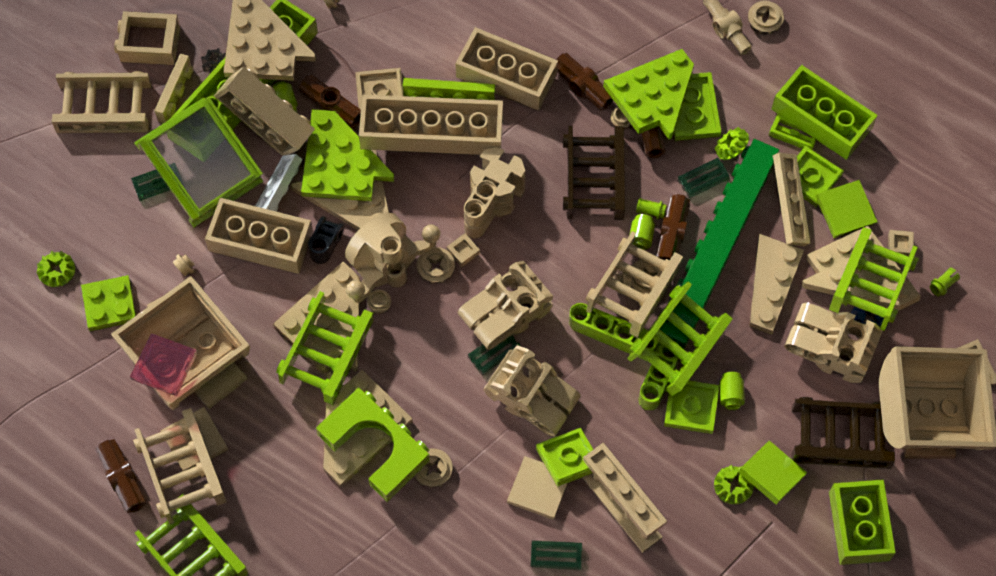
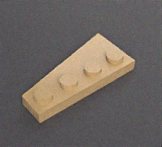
(773, 277)

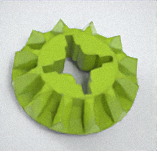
(736, 139)
(55, 278)
(723, 488)

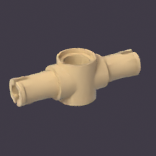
(728, 25)

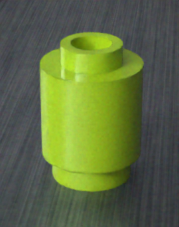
(285, 92)
(644, 230)
(732, 390)

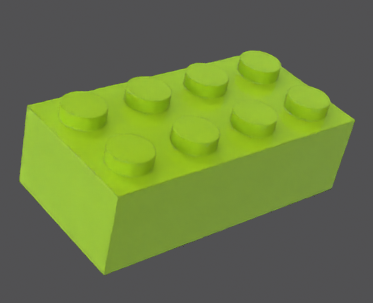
(824, 112)

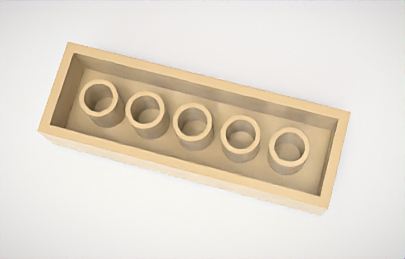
(430, 124)

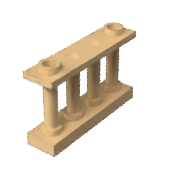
(101, 123)
(647, 301)
(203, 468)
(623, 498)

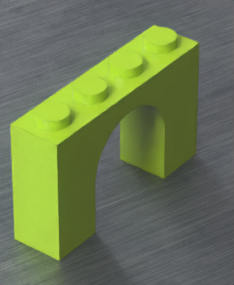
(362, 412)

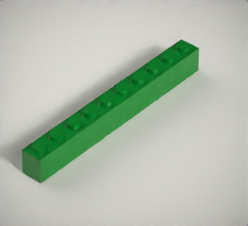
(723, 232)

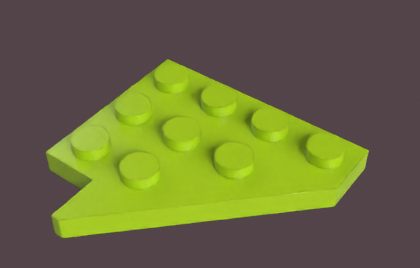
(653, 92)
(336, 164)

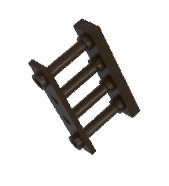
(614, 162)
(830, 453)

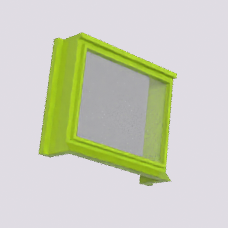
(200, 159)

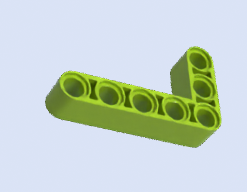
(611, 337)

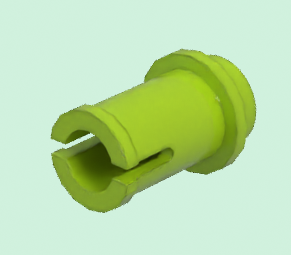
(651, 208)
(940, 285)

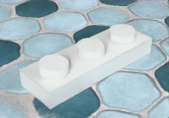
(279, 182)

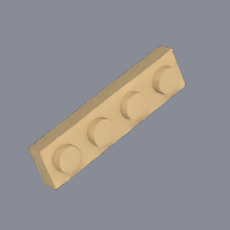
(791, 199)

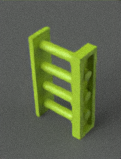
(447, 89)
(858, 262)
(702, 342)
(340, 366)
(199, 531)

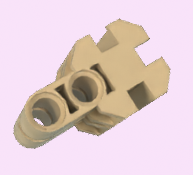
(492, 190)
(499, 313)
(824, 336)
(540, 398)

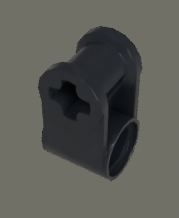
(326, 236)

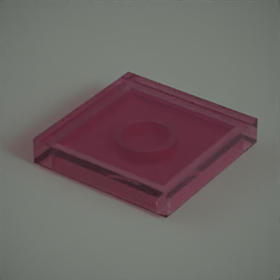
(163, 364)

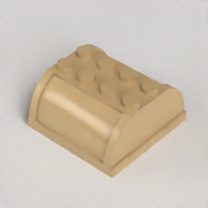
(191, 320)
(937, 398)

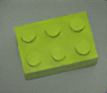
(861, 522)

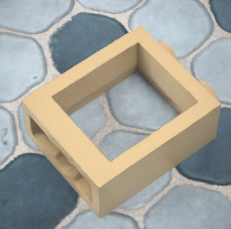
(147, 54)

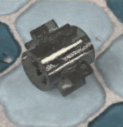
(212, 60)

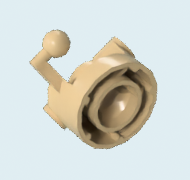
(384, 248)

